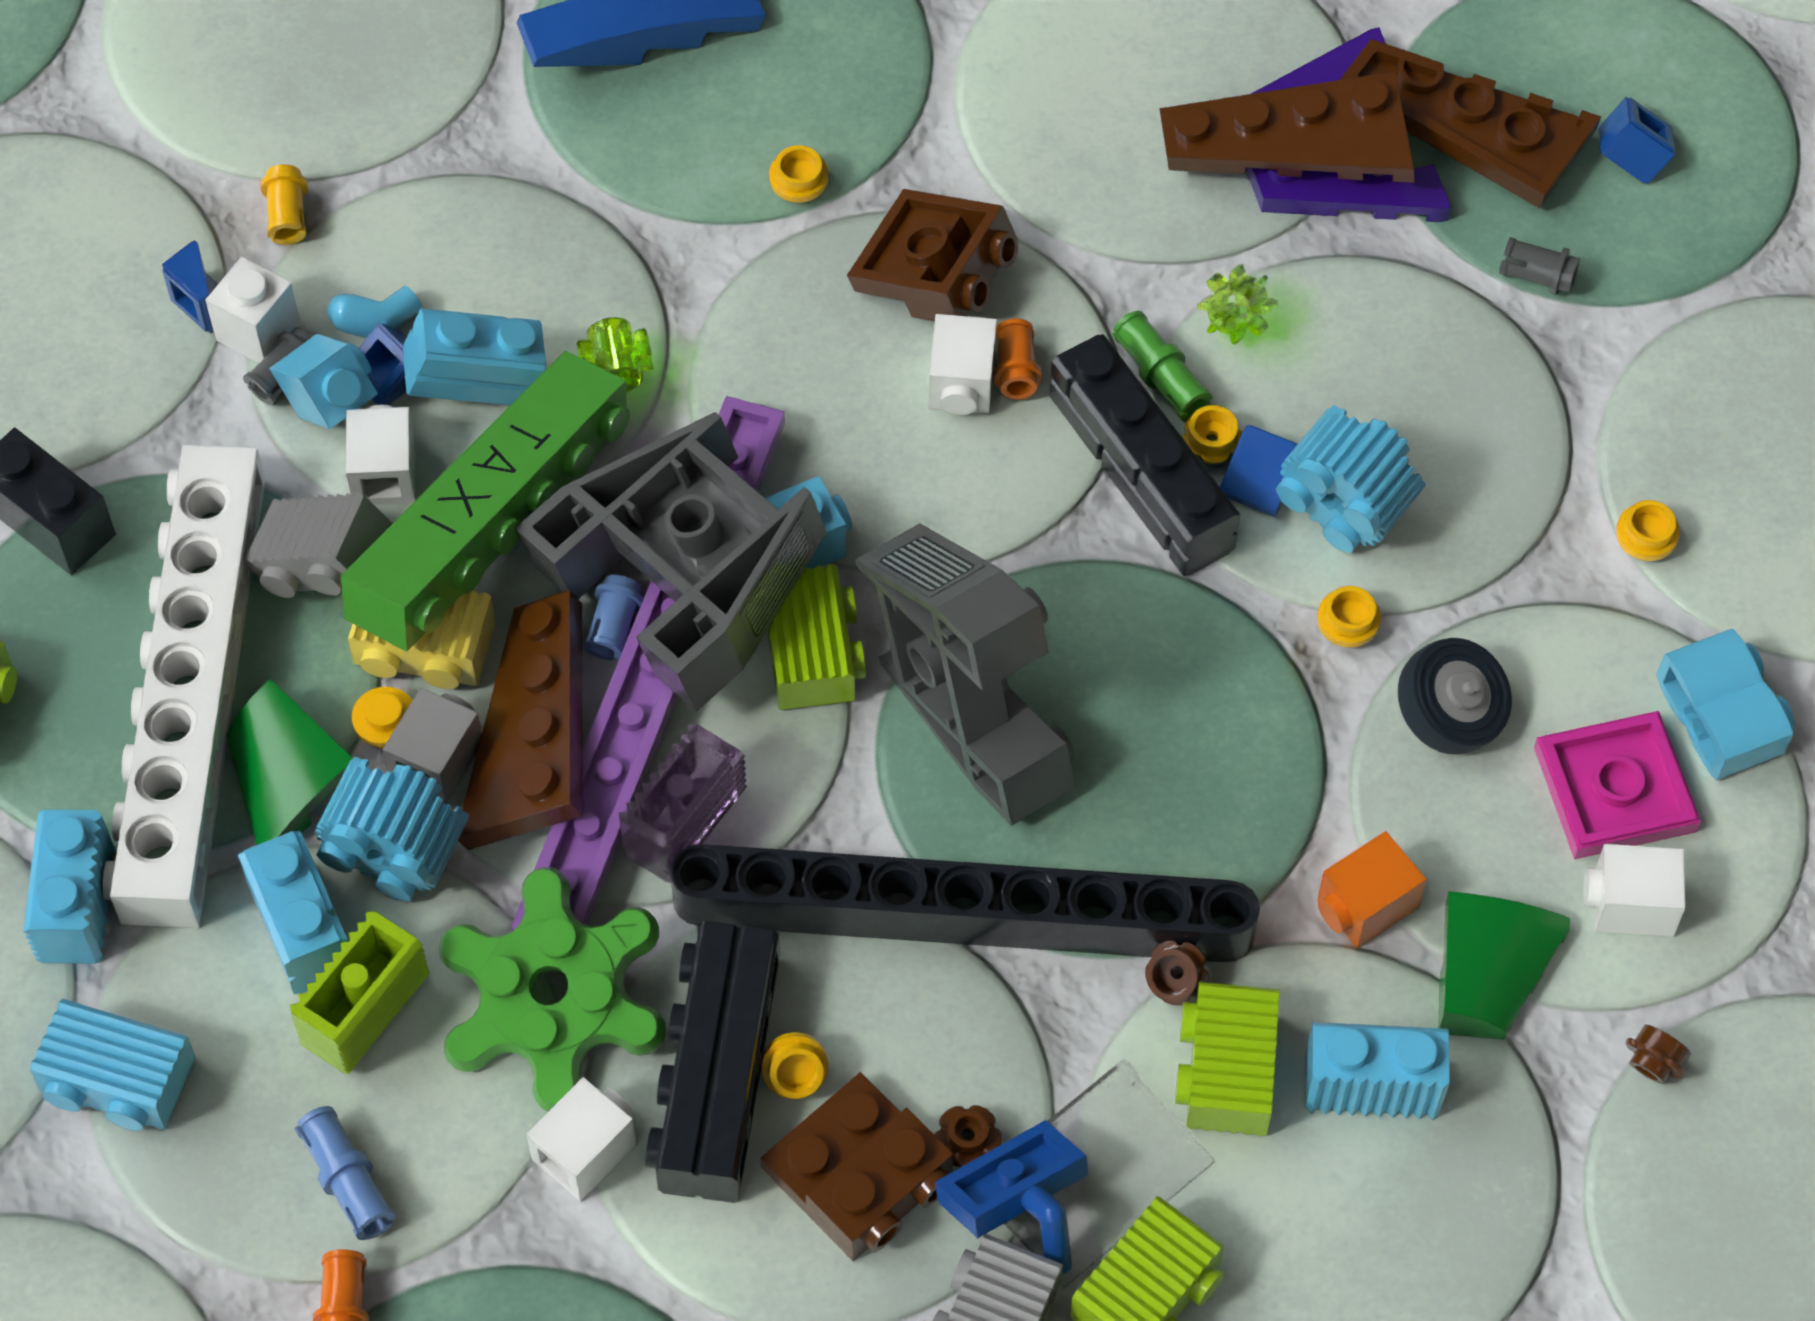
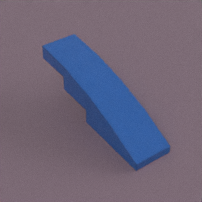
(624, 29)

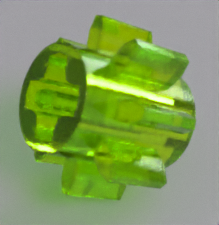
(1226, 315)
(618, 349)

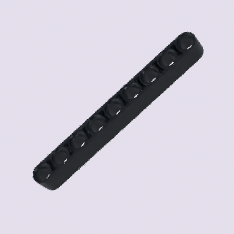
(937, 882)

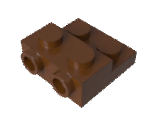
(936, 254)
(859, 1166)

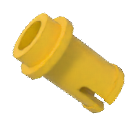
(284, 193)

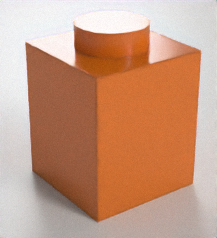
(1370, 890)

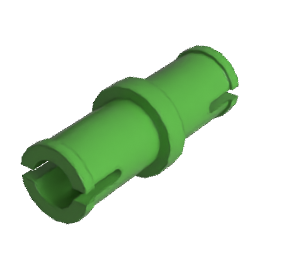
(1161, 364)

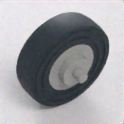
(1454, 696)

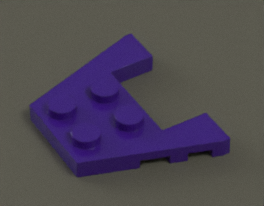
(1322, 191)

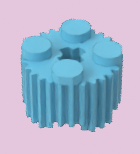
(1350, 479)
(389, 828)

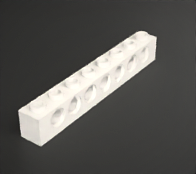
(173, 886)

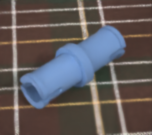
(345, 1173)

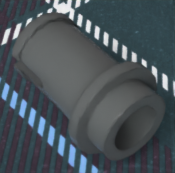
(1541, 265)
(264, 384)

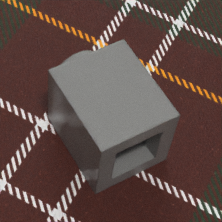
(437, 738)

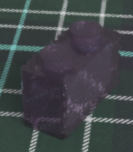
(682, 800)

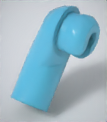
(360, 314)

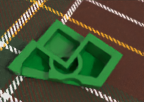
(282, 762)
(1493, 961)

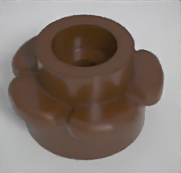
(1160, 975)
(1657, 1054)
(975, 1119)

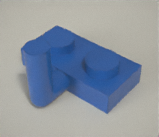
(1015, 1180)

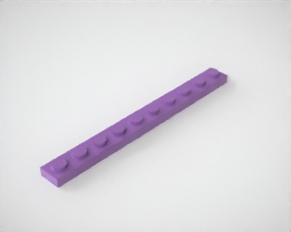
(637, 706)

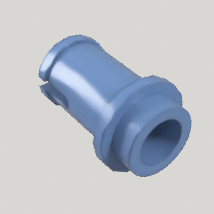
(617, 603)

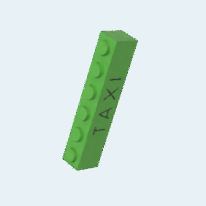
(473, 508)

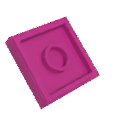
(1617, 784)

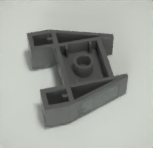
(695, 536)
(953, 642)

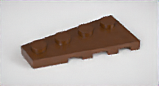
(1324, 127)
(1493, 132)
(532, 733)

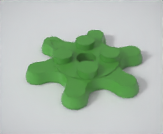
(588, 1015)

